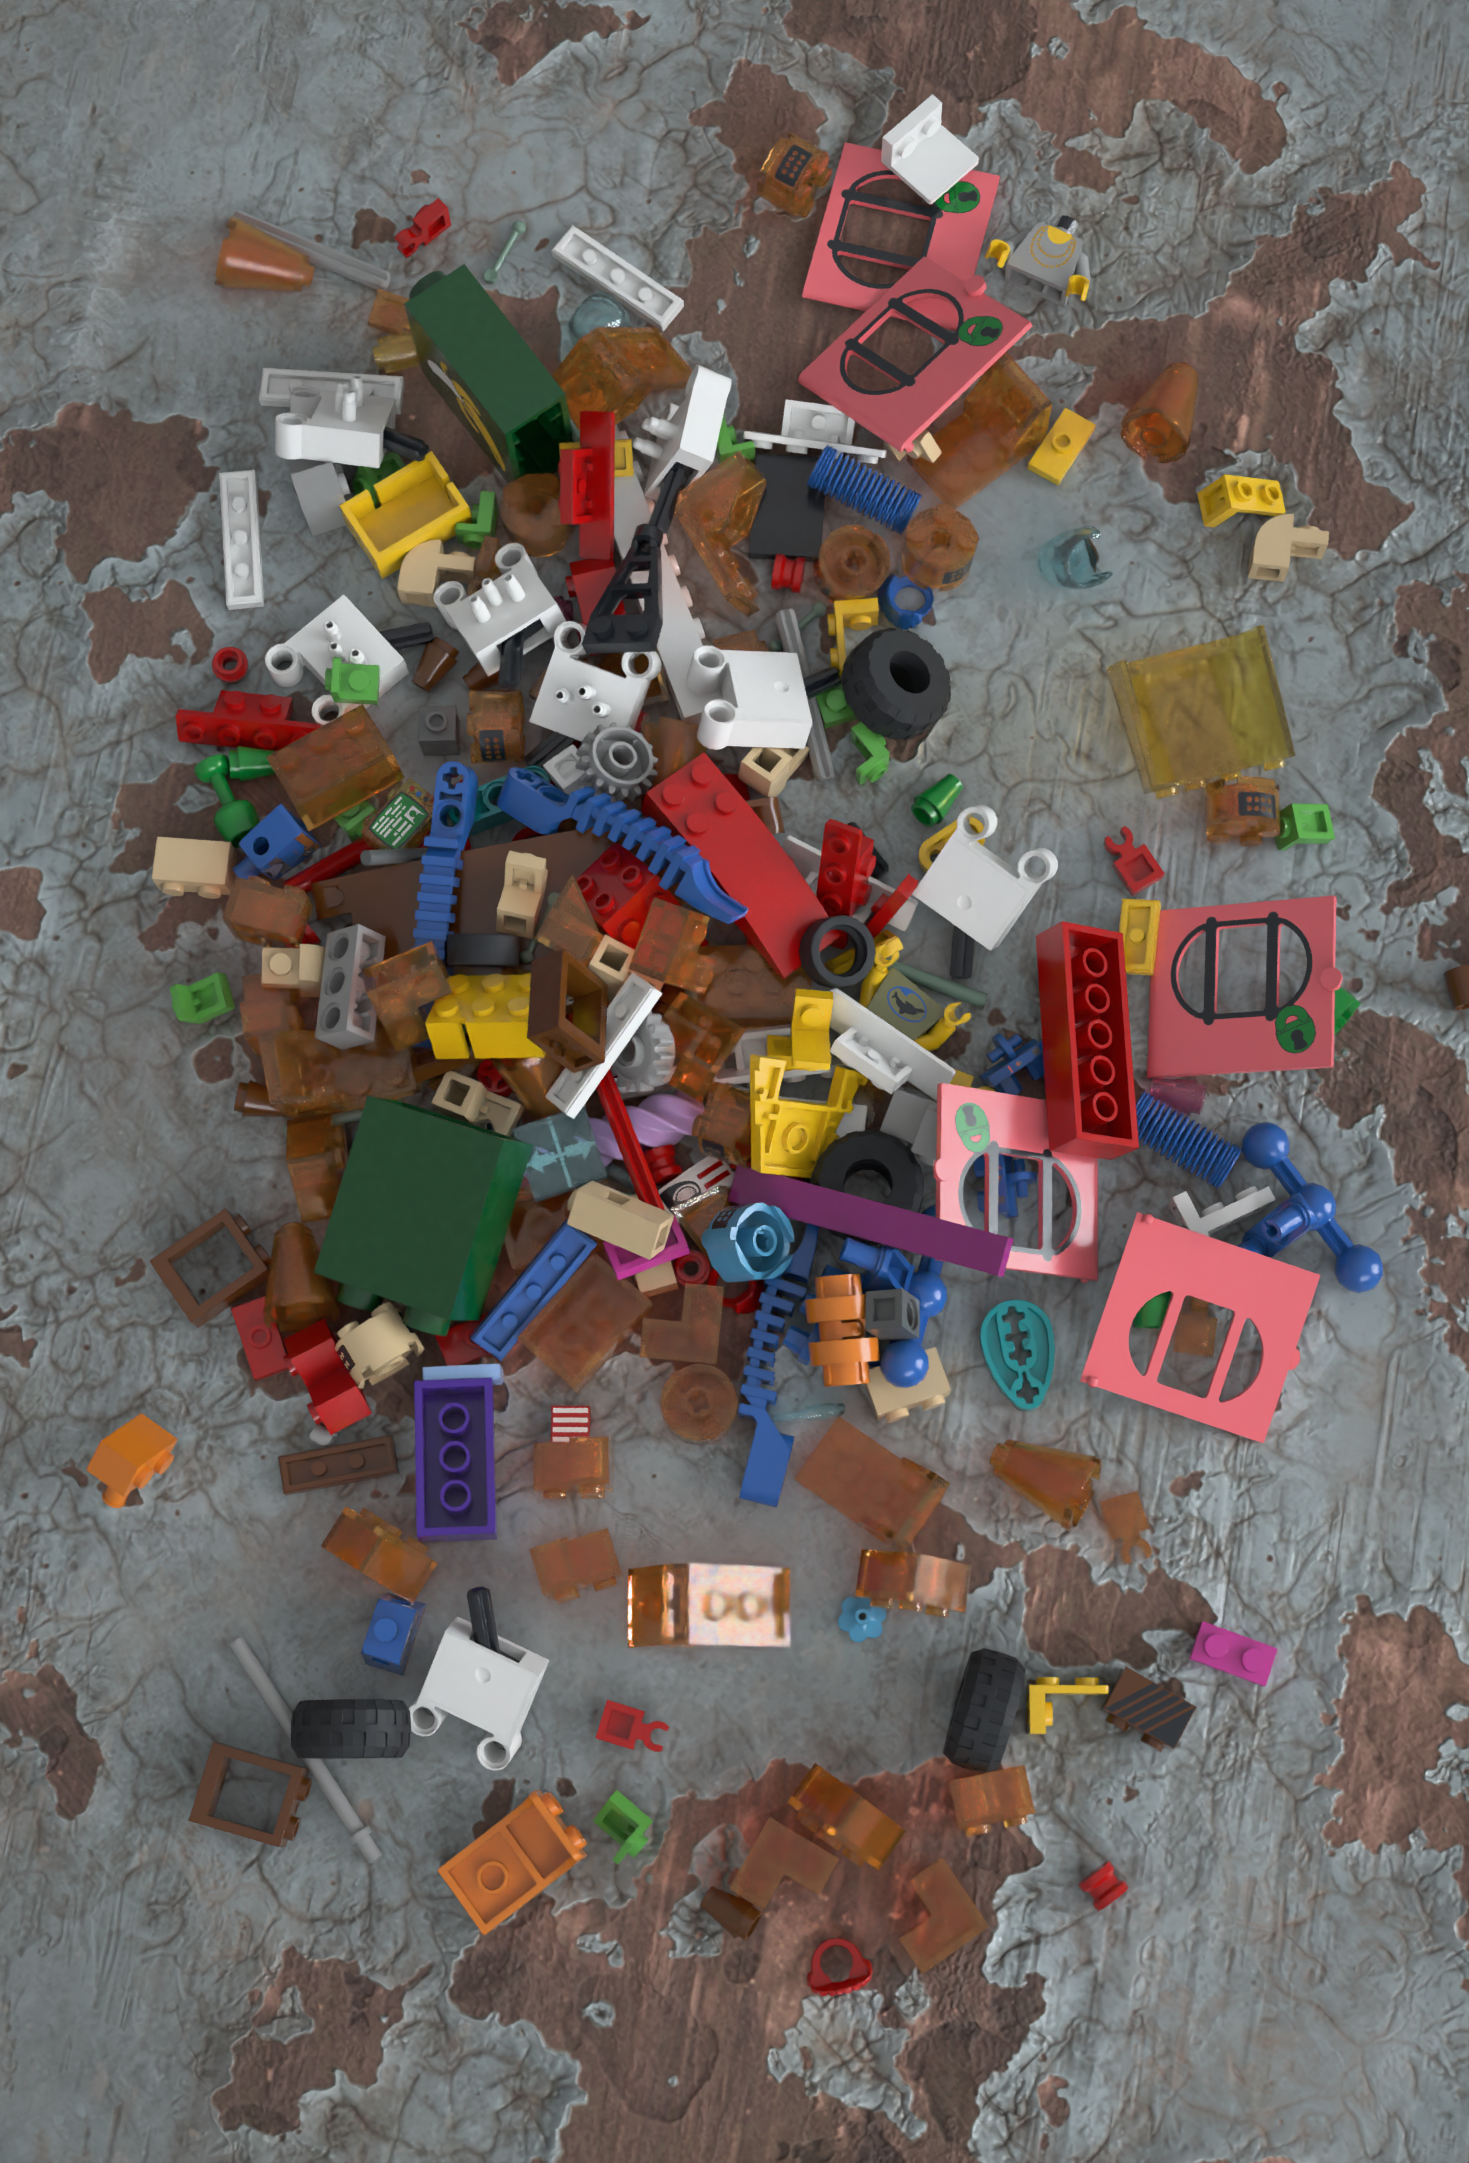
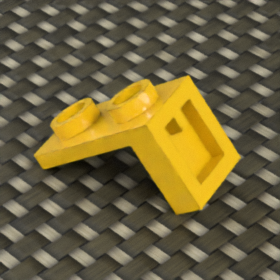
(1239, 494)
(856, 614)
(811, 1029)
(1041, 1712)

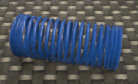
(883, 505)
(1184, 1144)

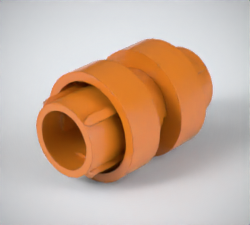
(842, 1360)

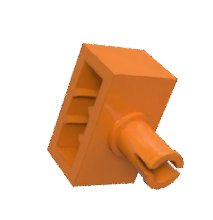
(131, 1458)

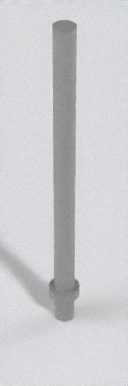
(359, 1833)

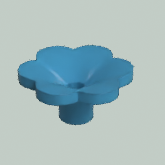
(857, 1628)

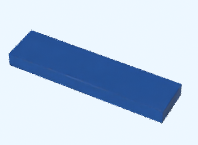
(533, 1289)

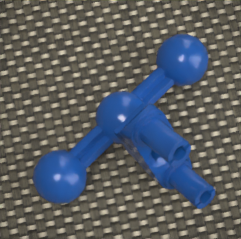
(1307, 1209)
(902, 1361)

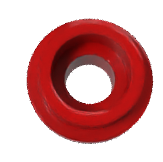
(227, 655)
(693, 1257)

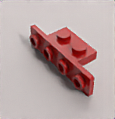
(588, 485)
(243, 721)
(844, 872)

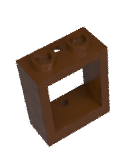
(584, 1040)
(202, 1313)
(213, 1781)

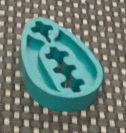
(1039, 1343)

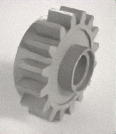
(611, 745)
(646, 1056)

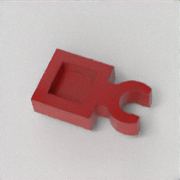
(427, 225)
(1135, 866)
(624, 1725)

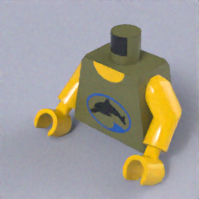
(906, 1005)

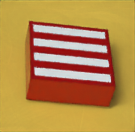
(570, 1422)

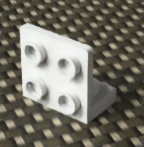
(926, 152)

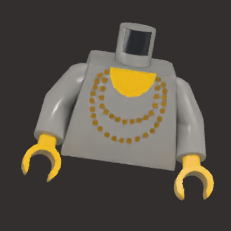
(1045, 261)

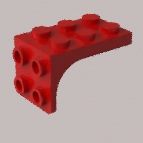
(621, 893)

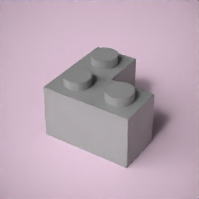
(320, 491)
(913, 1120)

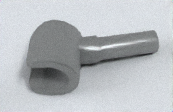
(321, 1437)

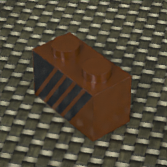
(1147, 1709)

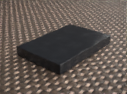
(789, 510)

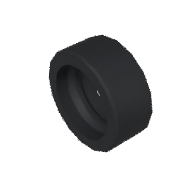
(863, 947)
(483, 950)

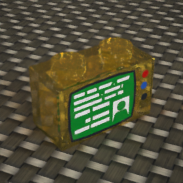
(402, 820)

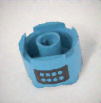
(749, 1242)

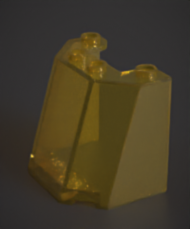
(1202, 712)

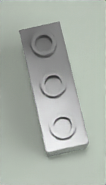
(344, 1009)

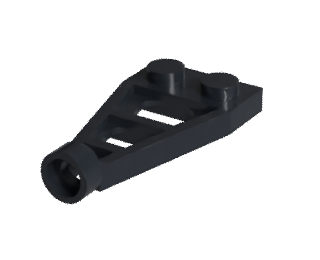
(630, 631)

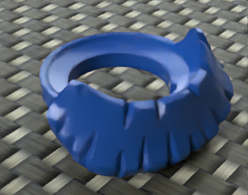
(902, 618)

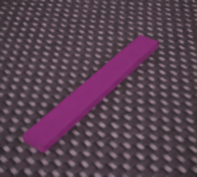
(874, 1221)

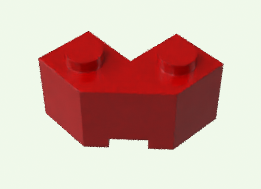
(587, 583)
(330, 1386)

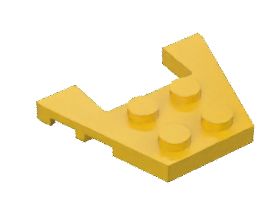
(789, 1132)

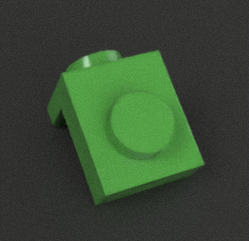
(873, 750)
(202, 999)
(624, 1824)

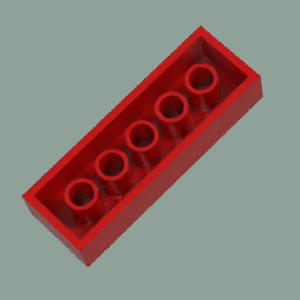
(1086, 1041)

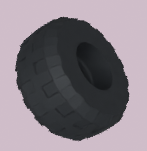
(896, 683)
(872, 1152)
(984, 1710)
(350, 1729)

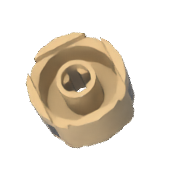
(377, 1346)

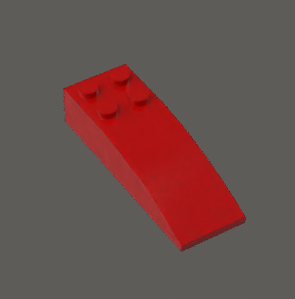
(742, 859)

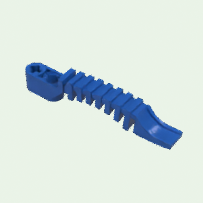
(545, 806)
(442, 859)
(769, 1448)

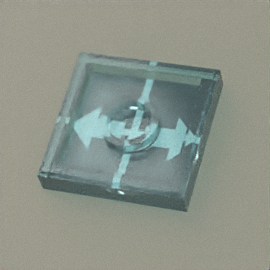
(561, 1154)

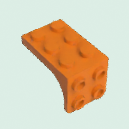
(514, 1860)

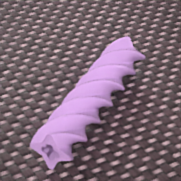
(656, 1121)

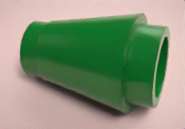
(249, 763)
(935, 801)

